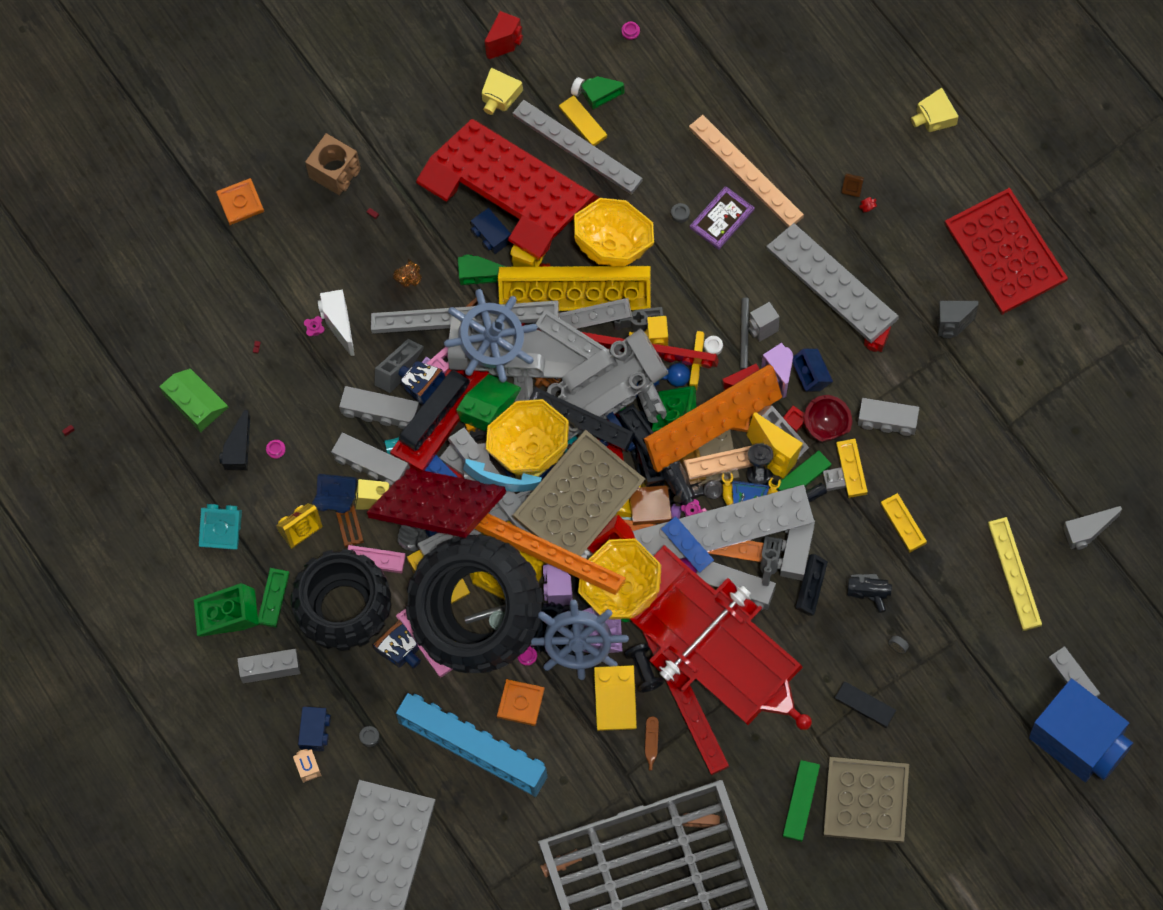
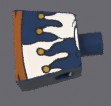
(421, 380)
(398, 646)

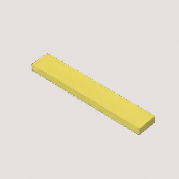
(1014, 574)

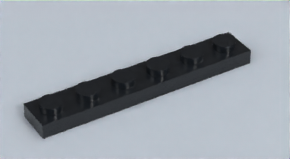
(587, 421)

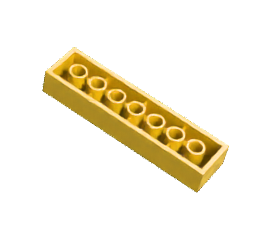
(576, 285)

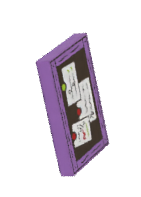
(722, 218)

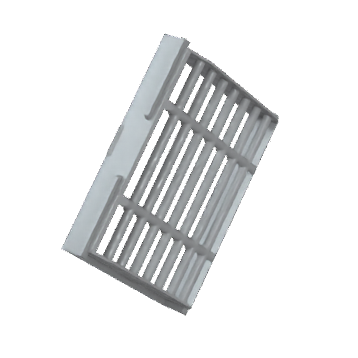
(683, 840)

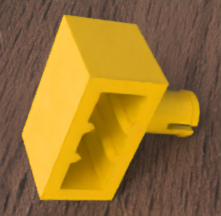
(657, 330)

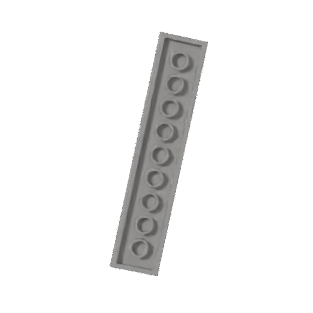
(736, 522)

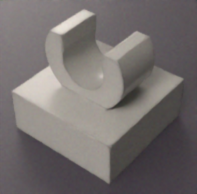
(834, 479)

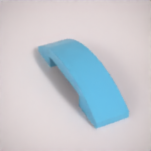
(475, 470)

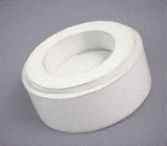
(576, 87)
(713, 345)

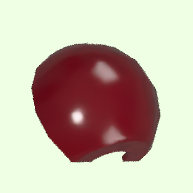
(827, 418)

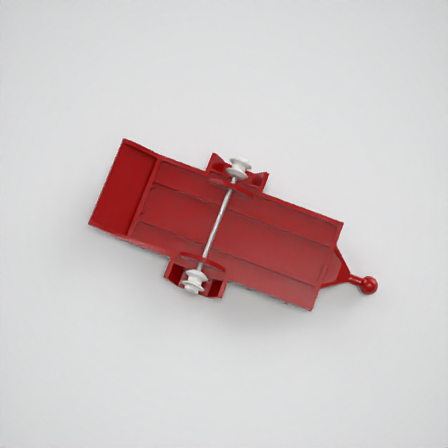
(712, 640)

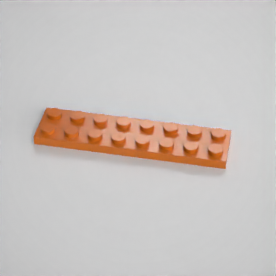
(713, 418)

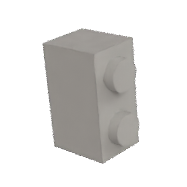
(763, 322)

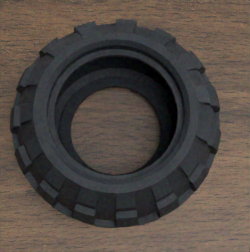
(432, 613)

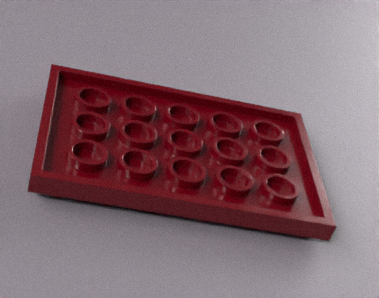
(437, 502)

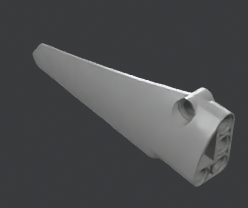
(549, 355)

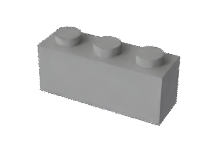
(888, 416)
(796, 552)
(269, 666)

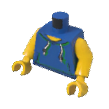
(744, 491)

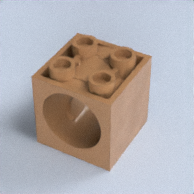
(329, 150)

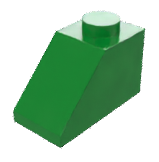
(601, 90)

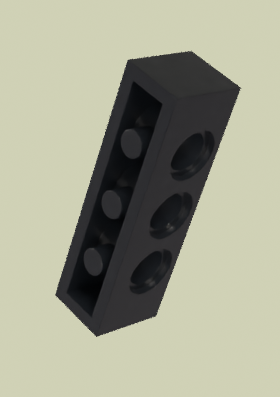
(644, 466)

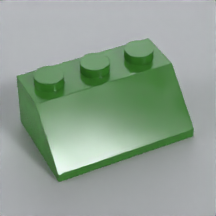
(193, 398)

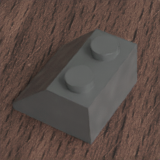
(955, 317)

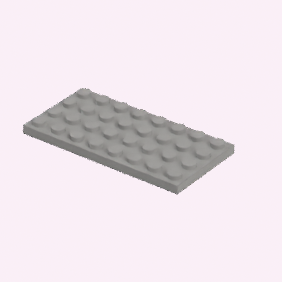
(378, 849)

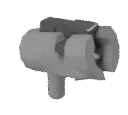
(652, 404)

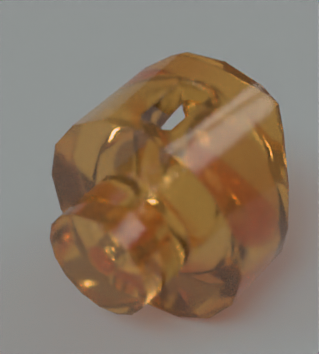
(408, 274)

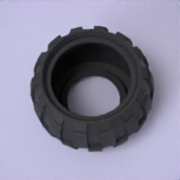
(334, 571)

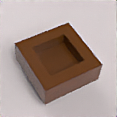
(852, 185)

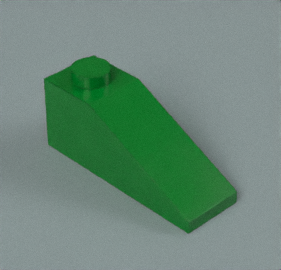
(477, 270)

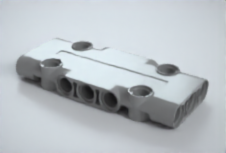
(609, 379)

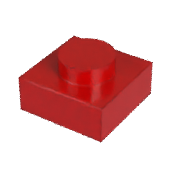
(795, 418)

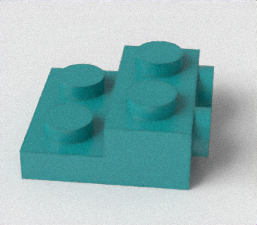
(220, 527)

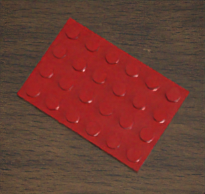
(1006, 251)

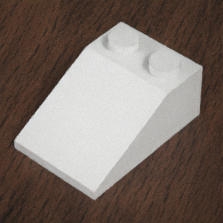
(334, 311)

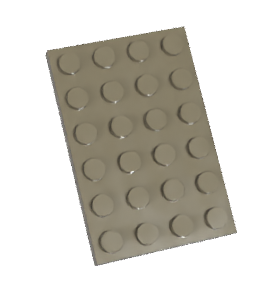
(579, 495)

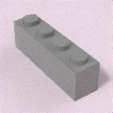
(377, 407)
(368, 459)
(716, 574)

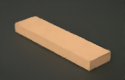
(717, 463)

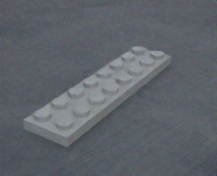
(832, 283)

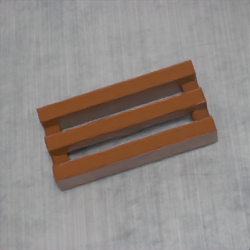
(353, 541)

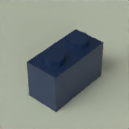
(491, 231)
(811, 370)
(313, 728)

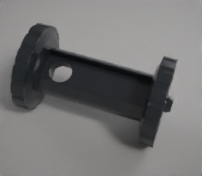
(760, 456)
(644, 668)

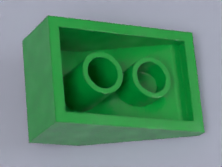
(487, 402)
(677, 403)
(226, 611)

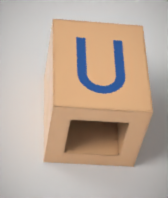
(307, 765)

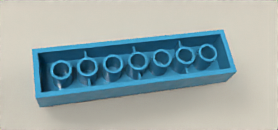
(472, 744)

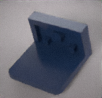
(335, 493)

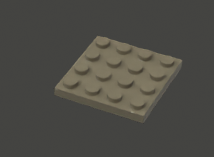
(866, 800)

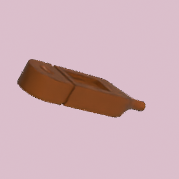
(651, 742)

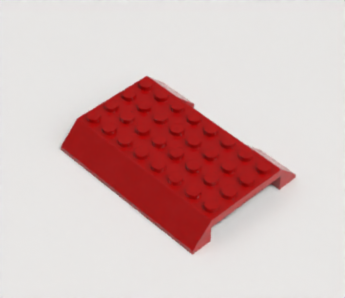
(510, 179)

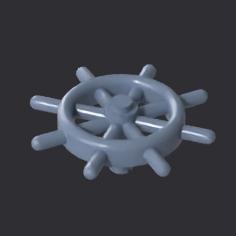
(490, 335)
(578, 639)

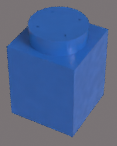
(1082, 733)

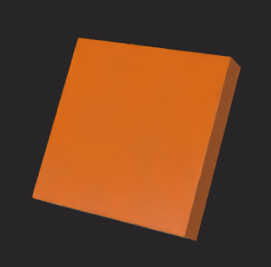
(240, 201)
(520, 702)

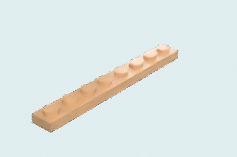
(746, 171)

